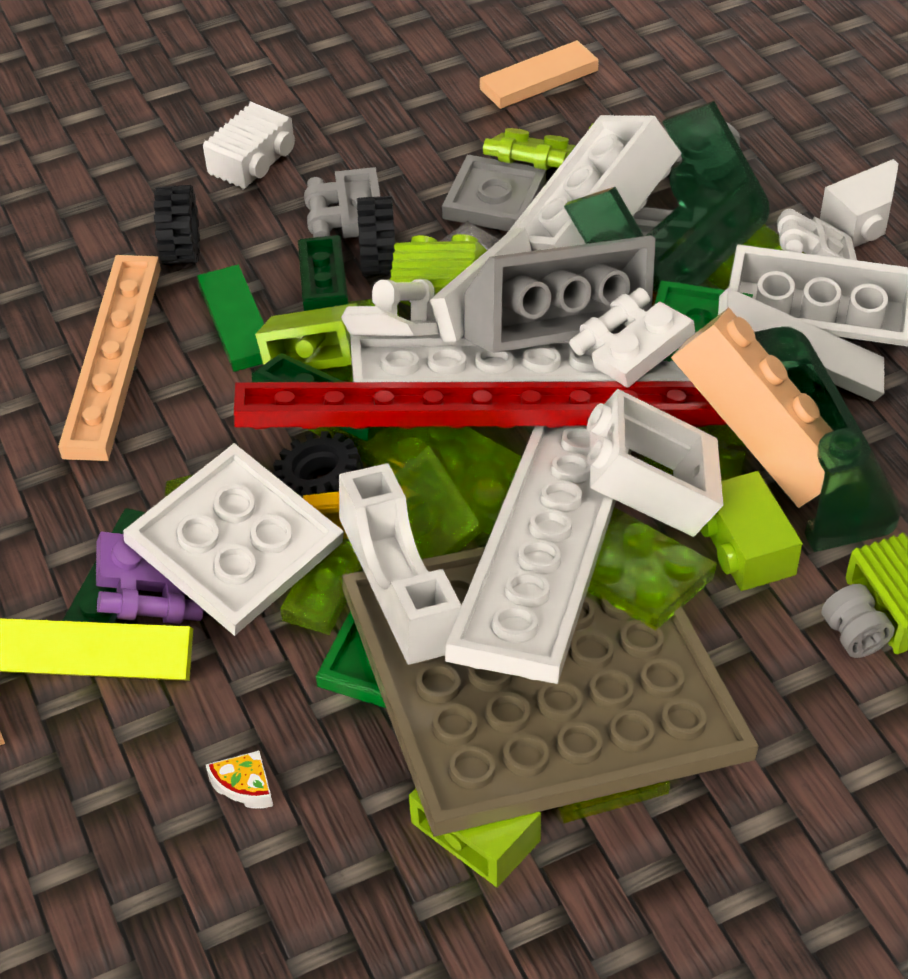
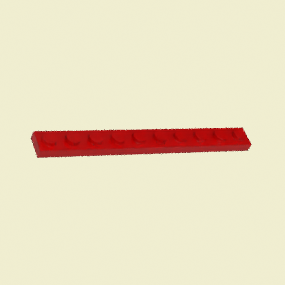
(453, 403)

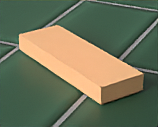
(538, 74)

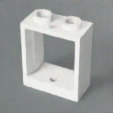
(679, 500)

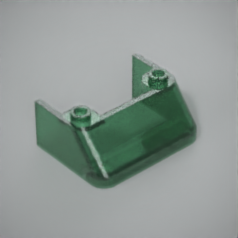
(716, 199)

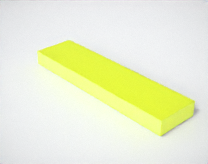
(95, 649)

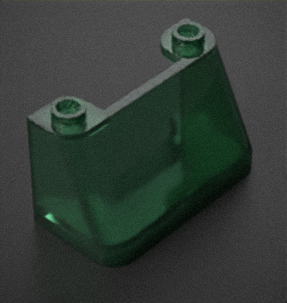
(855, 492)

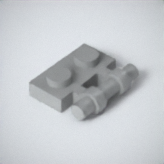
(345, 191)

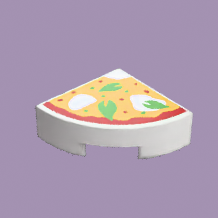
(241, 780)

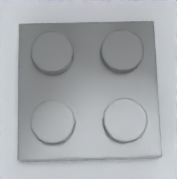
(492, 192)

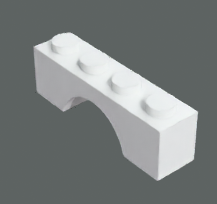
(414, 601)

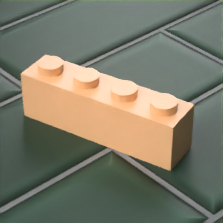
(757, 402)

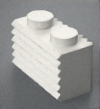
(248, 145)

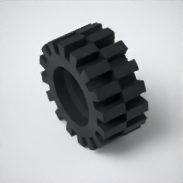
(176, 224)
(376, 234)
(314, 458)

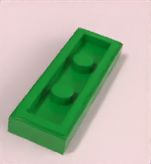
(233, 315)

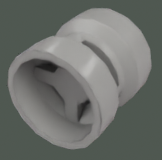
(860, 625)

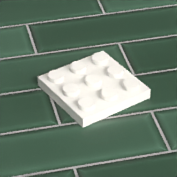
(233, 538)

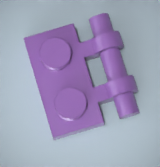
(127, 571)

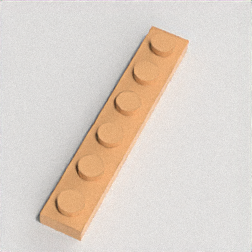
(110, 359)

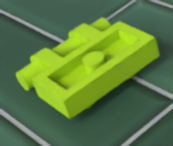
(518, 146)

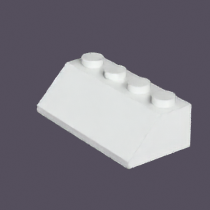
(615, 152)
(828, 292)

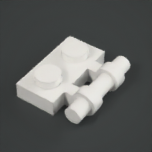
(813, 236)
(640, 345)

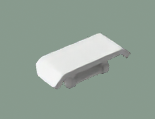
(383, 318)

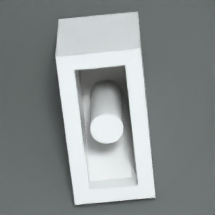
(861, 203)

